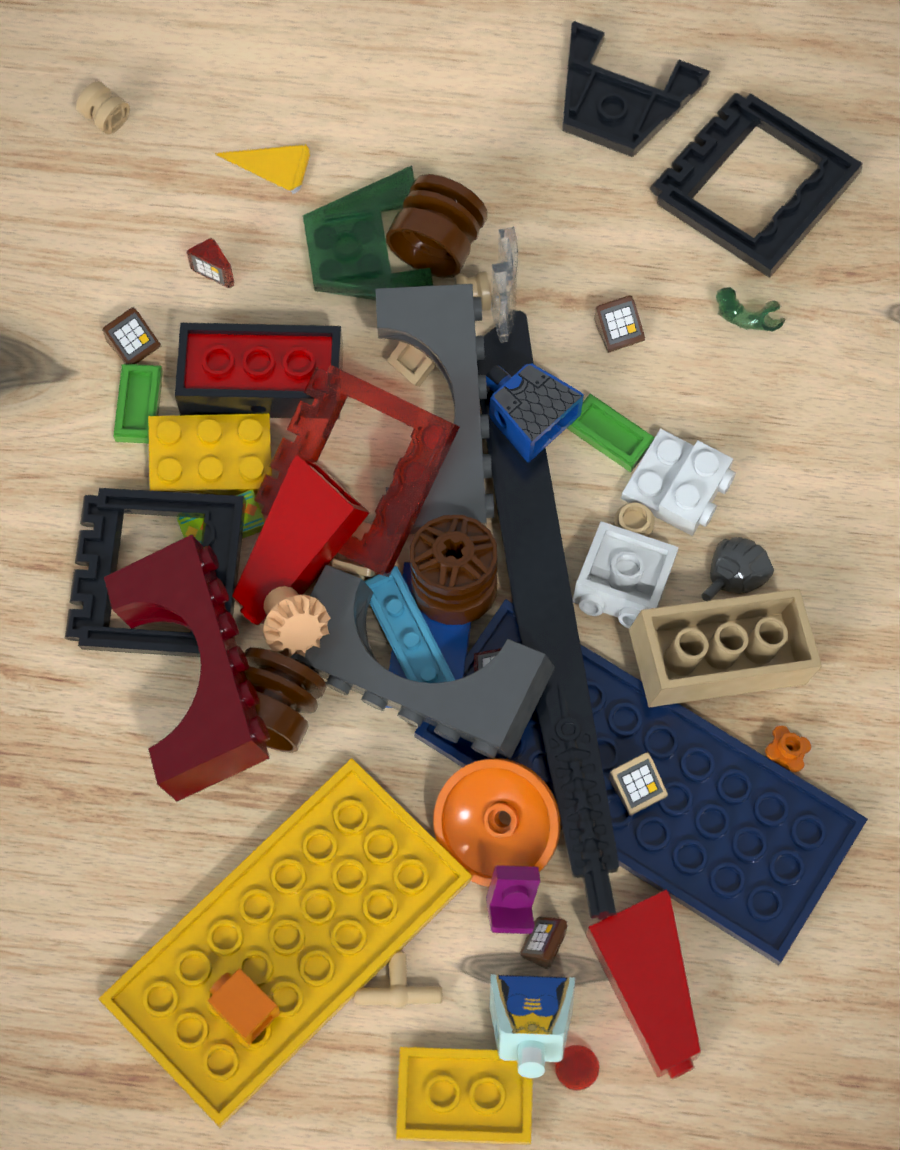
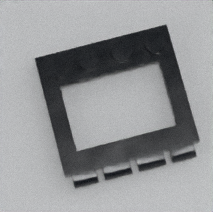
(793, 220)
(100, 551)

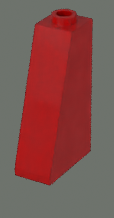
(299, 537)
(648, 975)

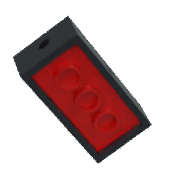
(251, 366)

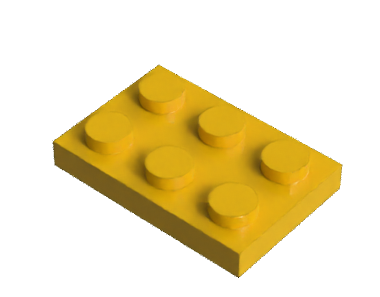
(209, 453)
(462, 1097)

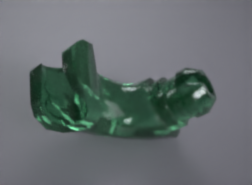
(735, 313)

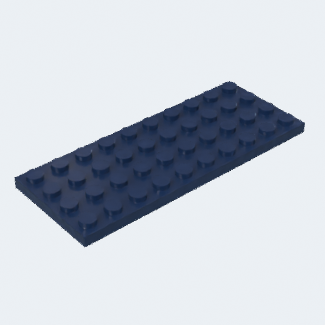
(733, 835)

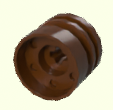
(437, 225)
(454, 569)
(283, 691)

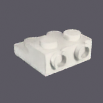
(680, 481)
(623, 574)

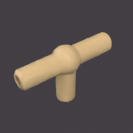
(398, 993)

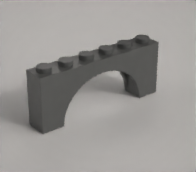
(443, 327)
(482, 707)

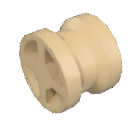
(480, 287)

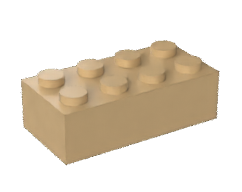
(724, 647)

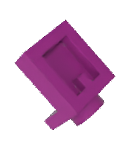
(512, 898)

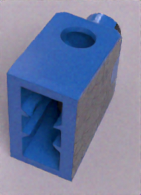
(531, 407)

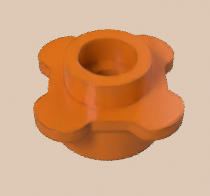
(780, 754)

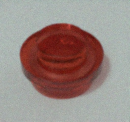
(577, 1068)

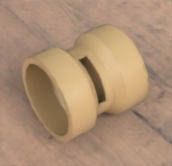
(98, 104)

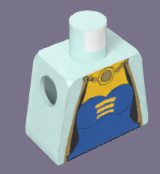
(531, 1019)

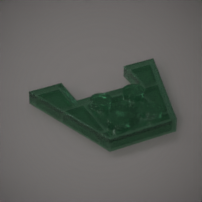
(350, 244)

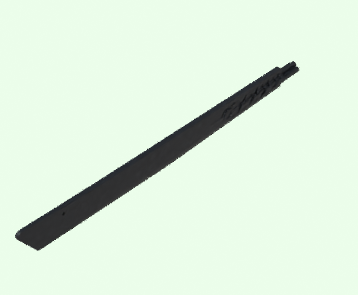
(549, 625)

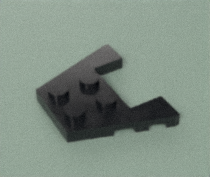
(616, 108)

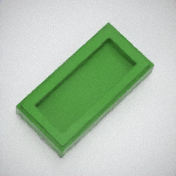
(137, 400)
(611, 433)

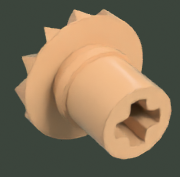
(293, 621)

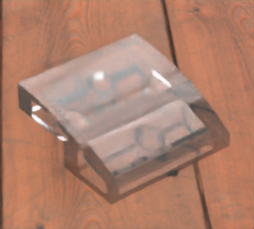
(505, 283)

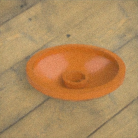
(470, 823)

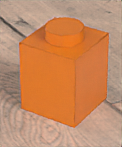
(242, 1005)

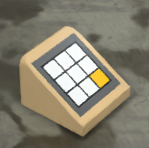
(638, 783)

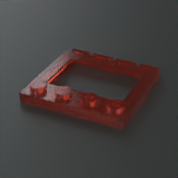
(412, 474)

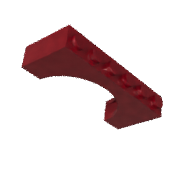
(222, 726)

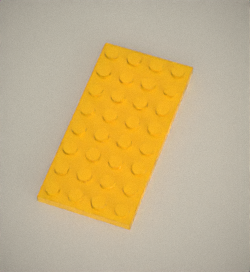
(303, 921)

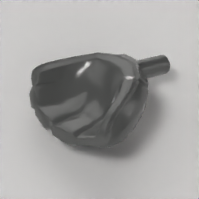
(738, 567)

